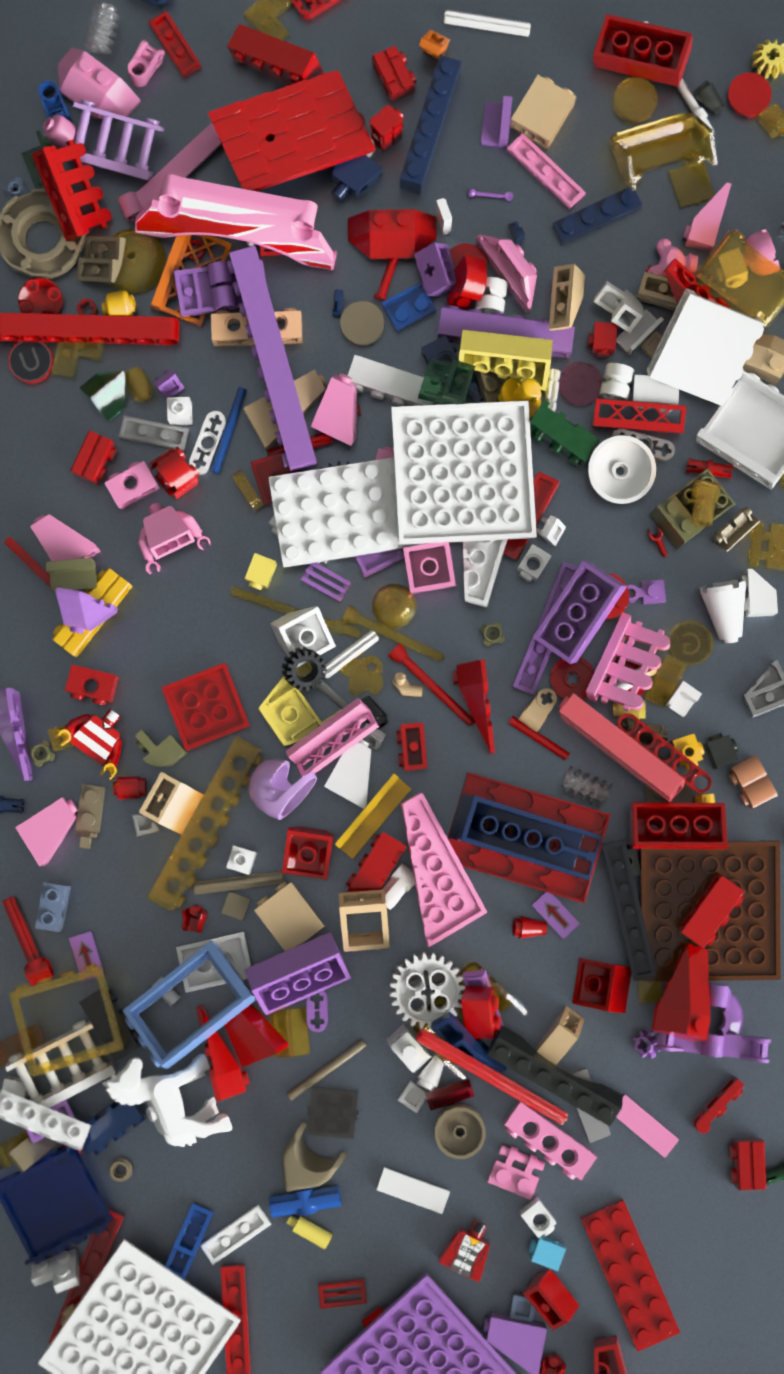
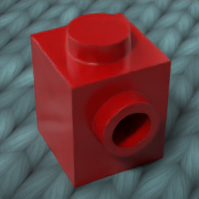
(602, 339)

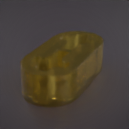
(247, 490)

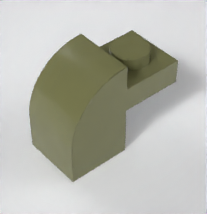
(164, 754)

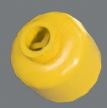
(119, 304)

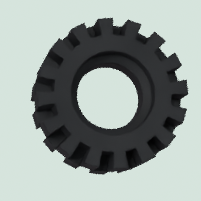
(293, 661)

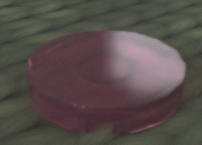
(580, 383)

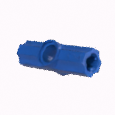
(305, 1201)

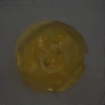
(394, 606)

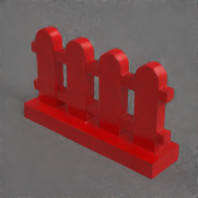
(60, 193)

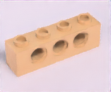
(224, 337)

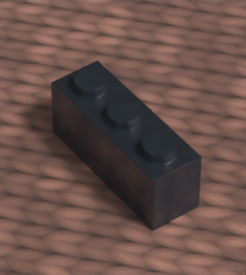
(96, 1012)

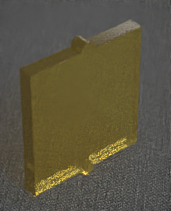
(691, 184)

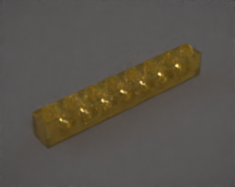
(160, 892)

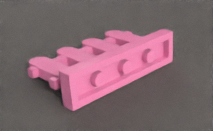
(617, 648)

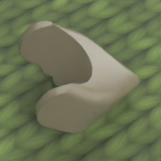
(302, 1167)

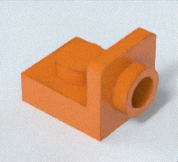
(434, 44)

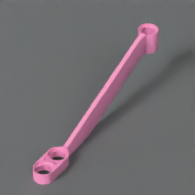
(181, 165)

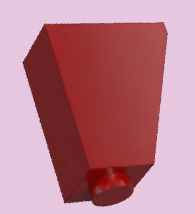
(253, 1036)

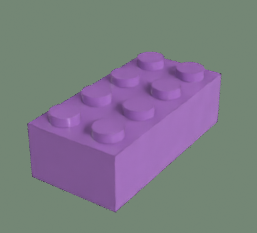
(579, 611)
(297, 973)

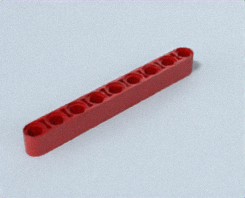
(89, 328)

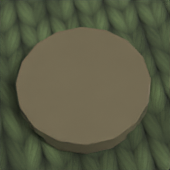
(362, 323)

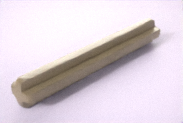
(238, 882)

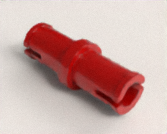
(715, 468)

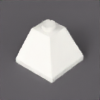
(302, 630)

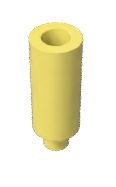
(310, 1231)

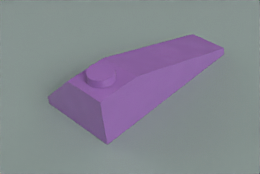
(13, 731)

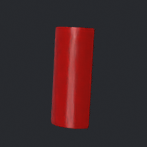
(678, 825)

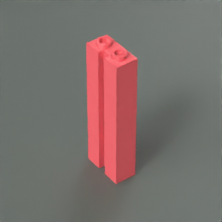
(621, 748)

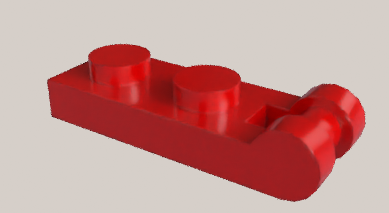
(717, 1105)

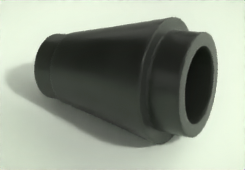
(708, 96)

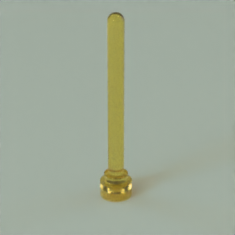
(353, 616)

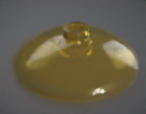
(147, 266)

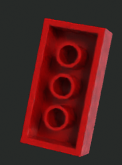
(642, 50)

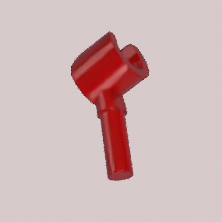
(658, 539)

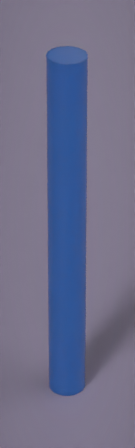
(228, 430)

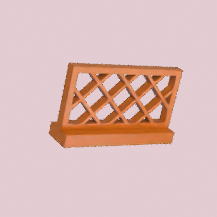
(174, 263)

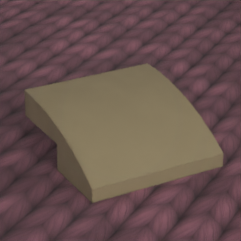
(101, 259)

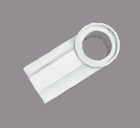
(400, 882)

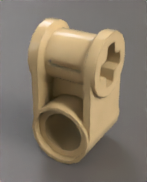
(535, 712)

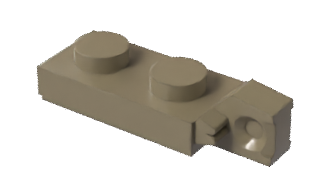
(89, 814)

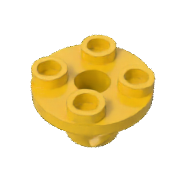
(527, 390)

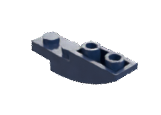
(455, 1034)

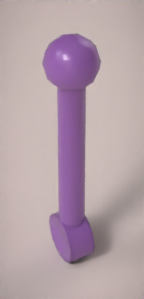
(508, 196)

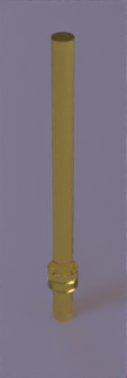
(337, 626)

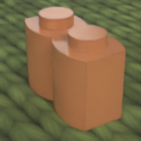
(752, 782)

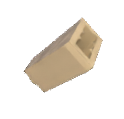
(560, 1035)

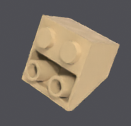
(171, 803)

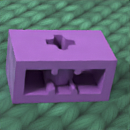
(436, 269)

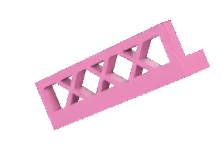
(330, 735)

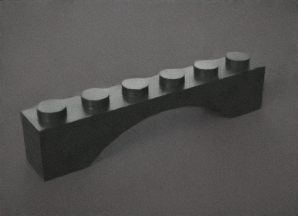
(587, 1096)

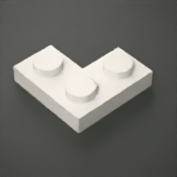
(61, 1269)

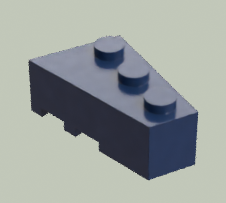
(111, 1124)

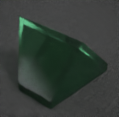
(107, 392)

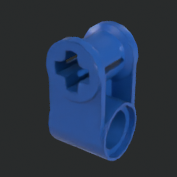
(54, 104)

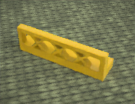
(373, 816)

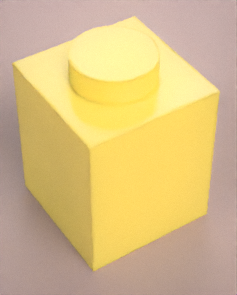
(260, 572)

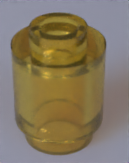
(138, 384)

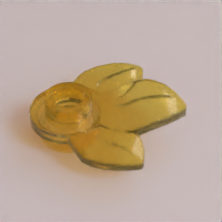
(361, 678)

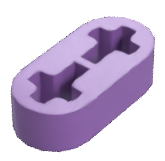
(323, 1011)

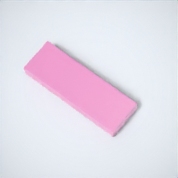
(646, 1127)

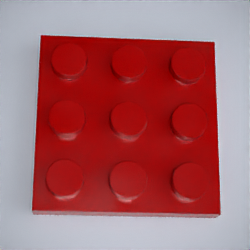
(205, 706)

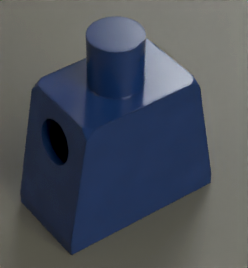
(355, 177)

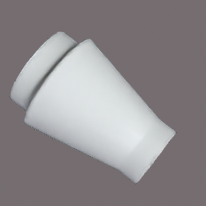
(431, 1074)

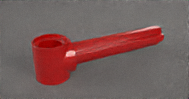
(37, 967)

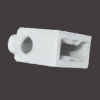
(408, 1049)

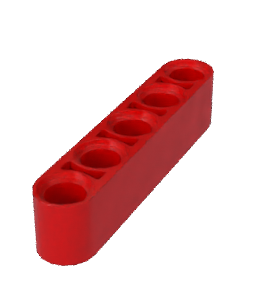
(676, 756)

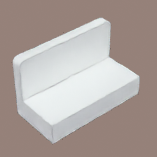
(631, 342)

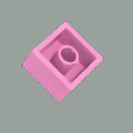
(429, 567)

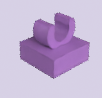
(168, 384)

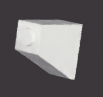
(351, 774)

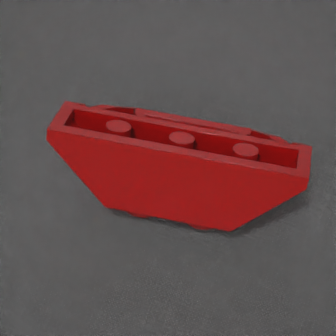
(391, 233)

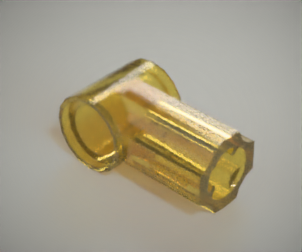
(705, 496)

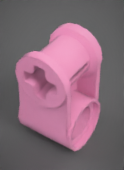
(146, 60)

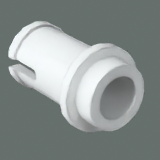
(171, 996)

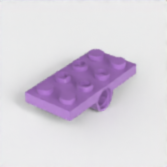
(207, 289)

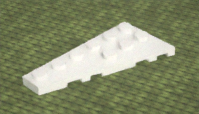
(481, 568)

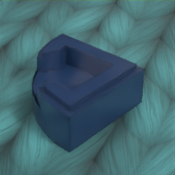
(516, 232)
(338, 303)

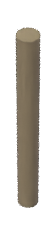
(326, 1069)

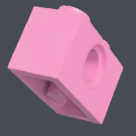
(124, 496)

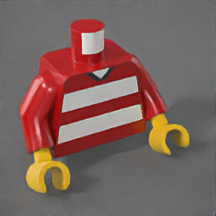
(95, 739)

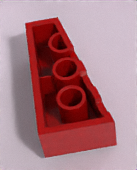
(273, 56)

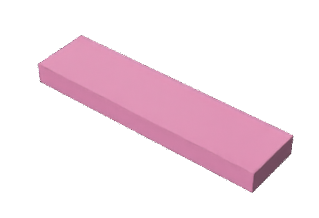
(546, 171)

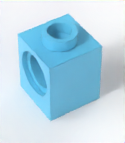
(546, 1252)

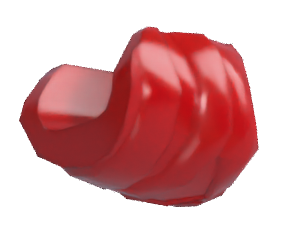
(194, 919)
(552, 1365)

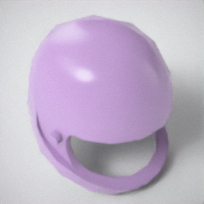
(272, 790)

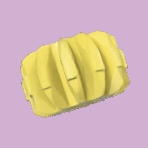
(762, 60)

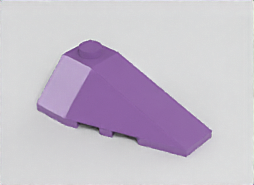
(82, 611)

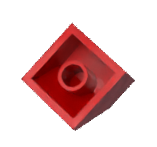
(602, 985)

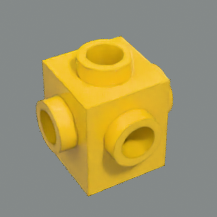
(692, 746)

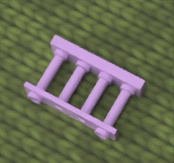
(119, 164)

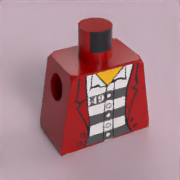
(467, 1251)

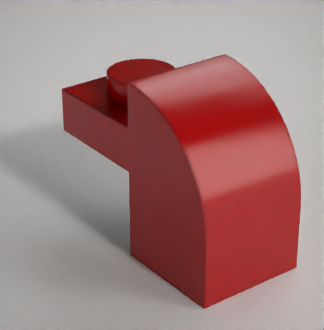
(470, 280)

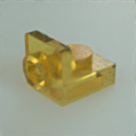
(773, 120)

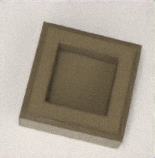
(236, 906)

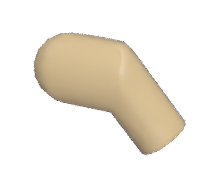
(404, 687)

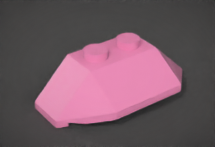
(89, 80)
(510, 266)

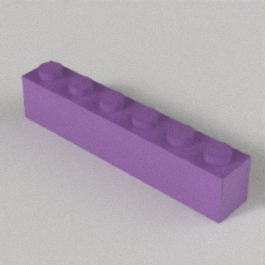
(455, 320)

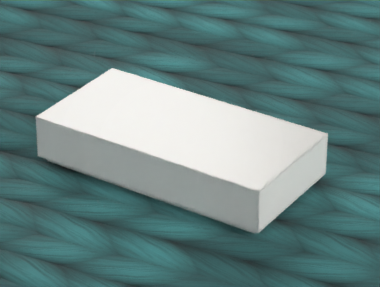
(443, 216)

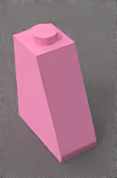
(338, 410)
(62, 541)
(48, 829)

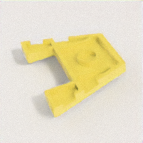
(289, 711)

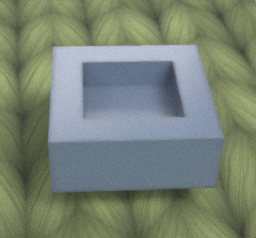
(521, 1309)

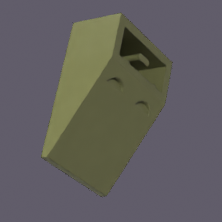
(676, 512)

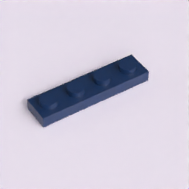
(597, 215)

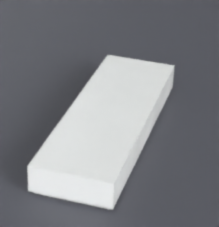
(413, 1190)
(235, 1234)

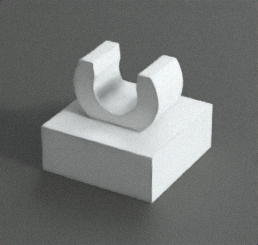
(552, 530)

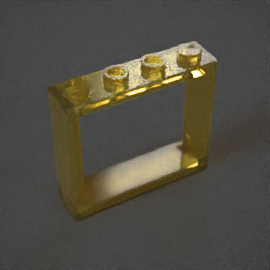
(79, 1057)

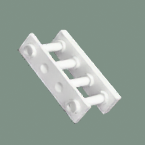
(80, 1080)

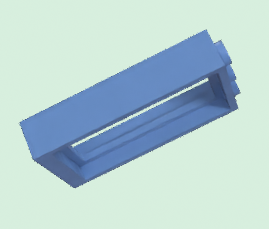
(244, 998)

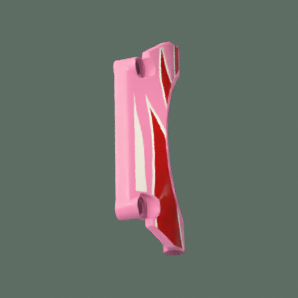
(237, 213)

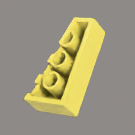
(507, 355)

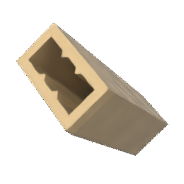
(309, 390)

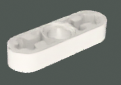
(203, 434)

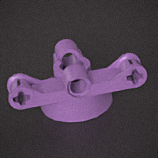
(727, 1039)

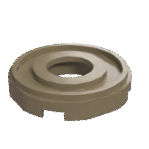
(16, 220)

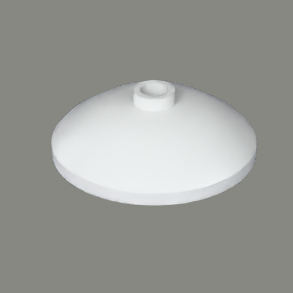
(636, 463)

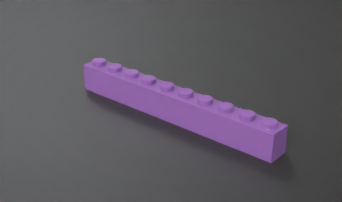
(273, 359)

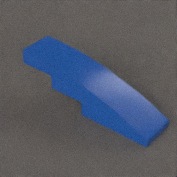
(188, 1240)

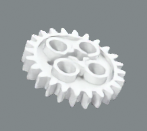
(406, 993)

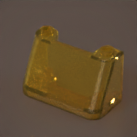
(744, 277)

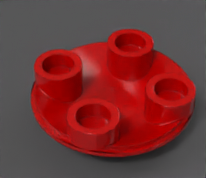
(40, 297)

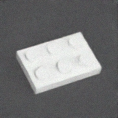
(206, 976)

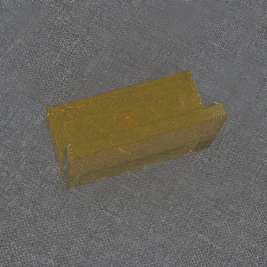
(294, 1029)

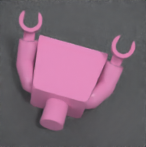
(167, 532)

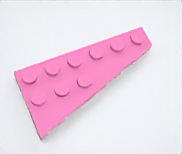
(441, 883)

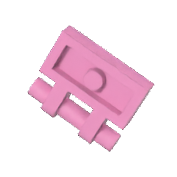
(512, 1178)

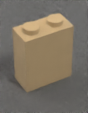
(543, 111)
(288, 916)

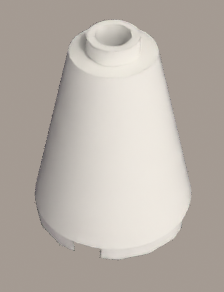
(726, 608)

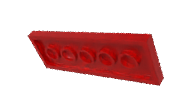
(630, 1275)

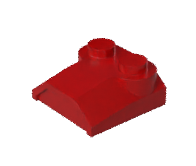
(307, 852)

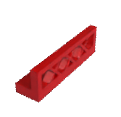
(639, 424)

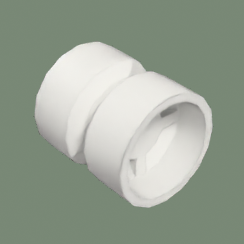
(492, 297)
(617, 380)

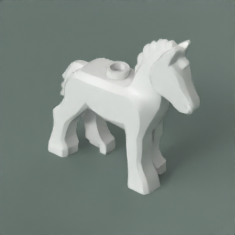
(165, 1101)

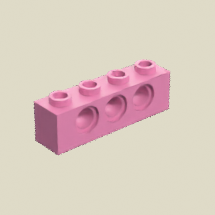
(575, 1167)

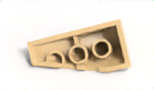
(767, 359)

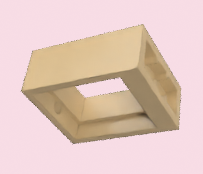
(363, 903)

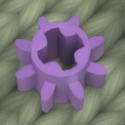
(640, 1044)

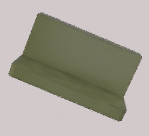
(72, 574)

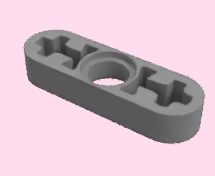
(650, 440)

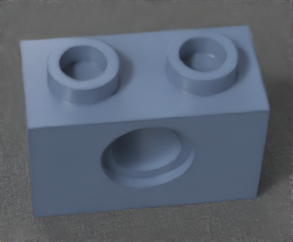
(52, 906)

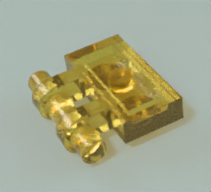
(775, 548)

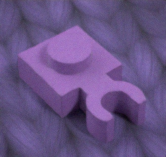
(651, 592)

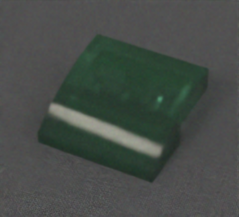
(446, 382)

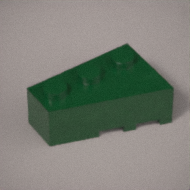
(562, 435)

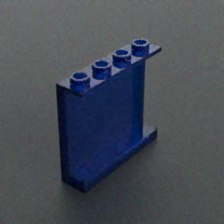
(53, 1204)

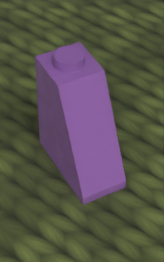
(517, 1339)

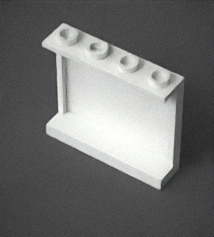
(704, 348)
(749, 430)

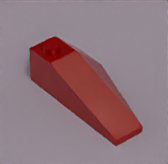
(681, 278)
(474, 688)
(686, 1001)
(226, 1073)

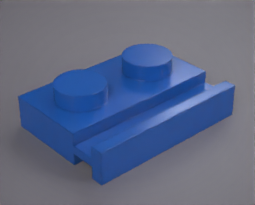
(408, 307)

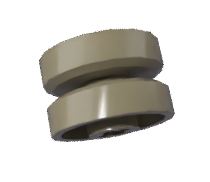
(459, 1116)

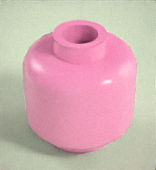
(59, 130)

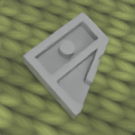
(766, 692)

